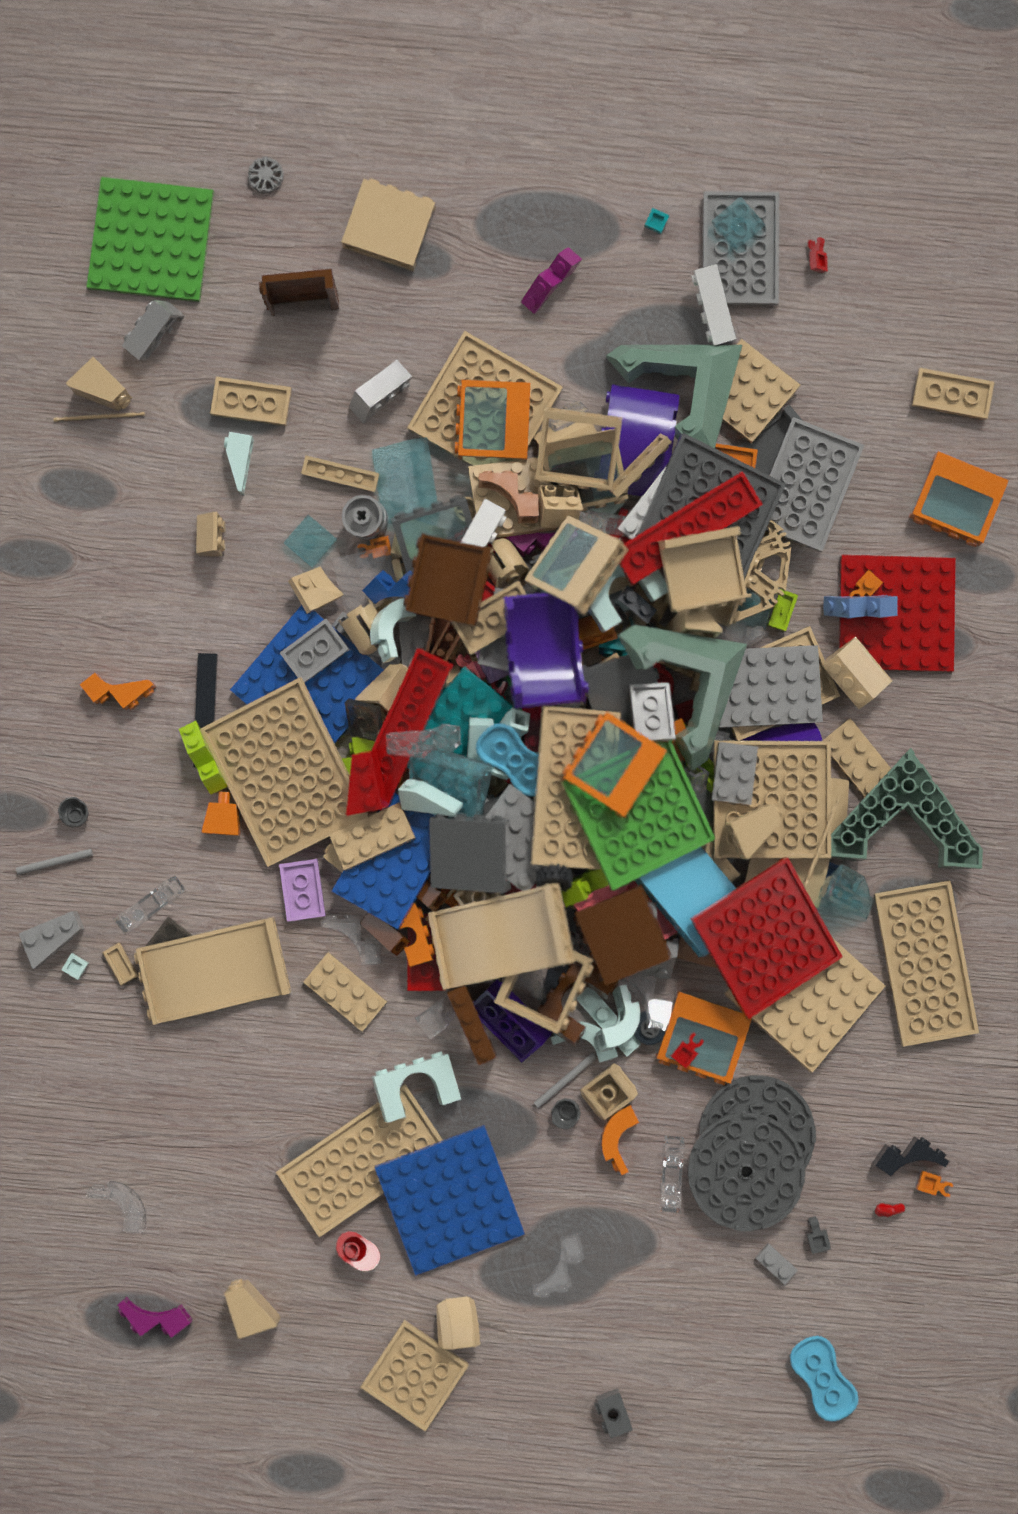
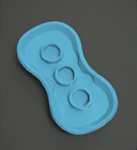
(504, 750)
(817, 1365)

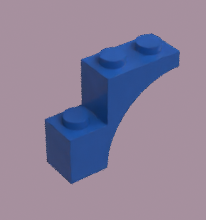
(384, 586)

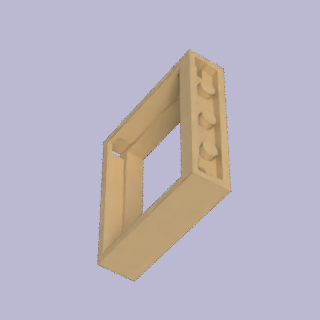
(579, 417)
(508, 984)

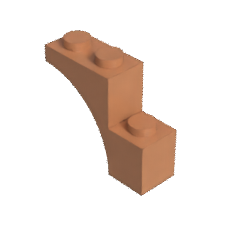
(507, 485)

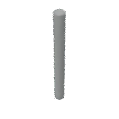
(54, 861)
(565, 1080)

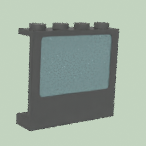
(442, 520)

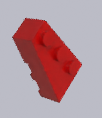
(366, 784)

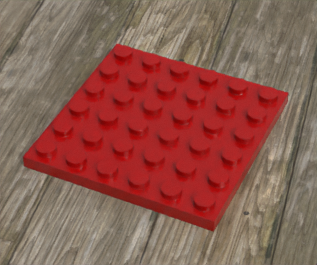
(925, 620)
(766, 938)

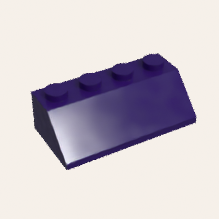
(788, 732)
(513, 1030)

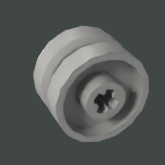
(359, 508)

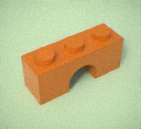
(421, 950)

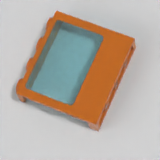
(493, 419)
(959, 499)
(614, 763)
(718, 1026)

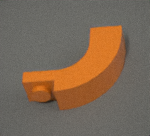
(613, 1128)

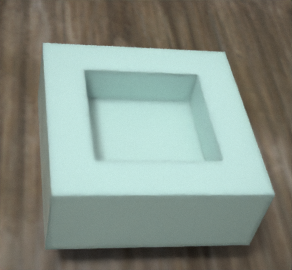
(75, 966)

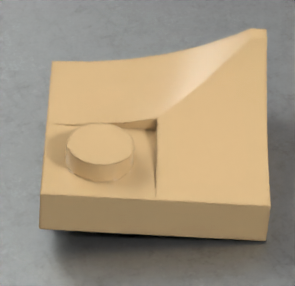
(314, 589)

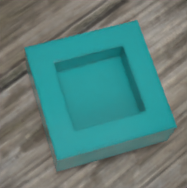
(656, 221)

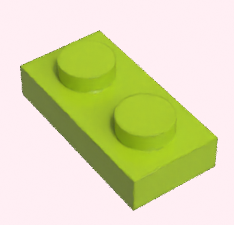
(782, 611)

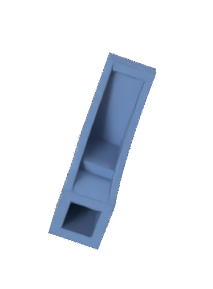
(860, 606)

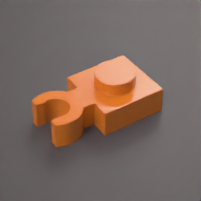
(377, 543)
(867, 585)
(931, 1184)

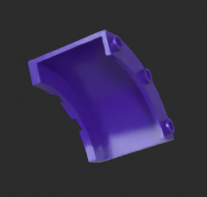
(643, 419)
(543, 651)

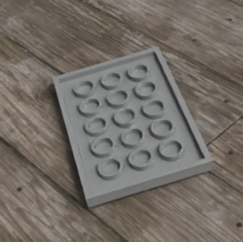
(752, 271)
(816, 476)
(775, 688)

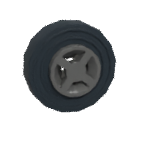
(647, 1035)

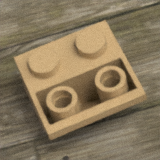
(557, 503)
(210, 534)

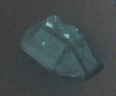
(847, 891)

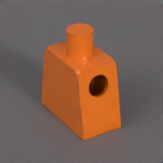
(222, 817)

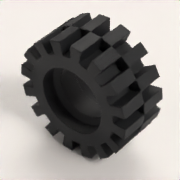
(554, 875)

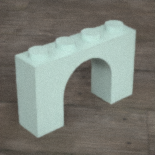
(604, 612)
(436, 1068)

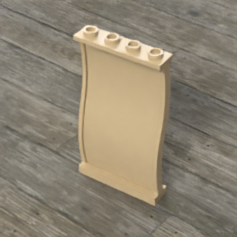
(501, 936)
(212, 970)

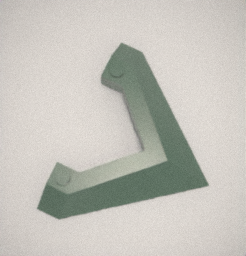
(710, 365)
(718, 667)
(912, 789)

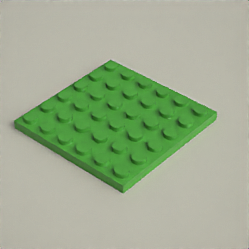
(150, 239)
(656, 829)

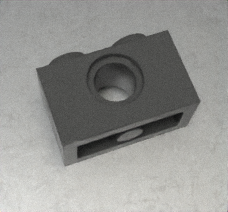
(613, 1401)

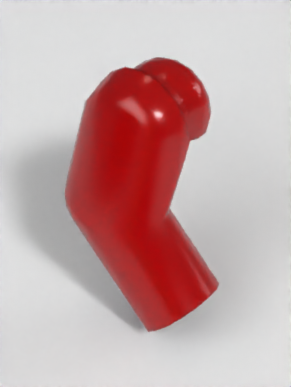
(889, 1210)

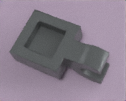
(818, 1238)

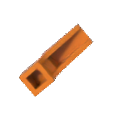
(126, 694)

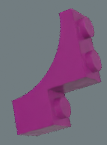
(550, 279)
(526, 543)
(142, 1320)

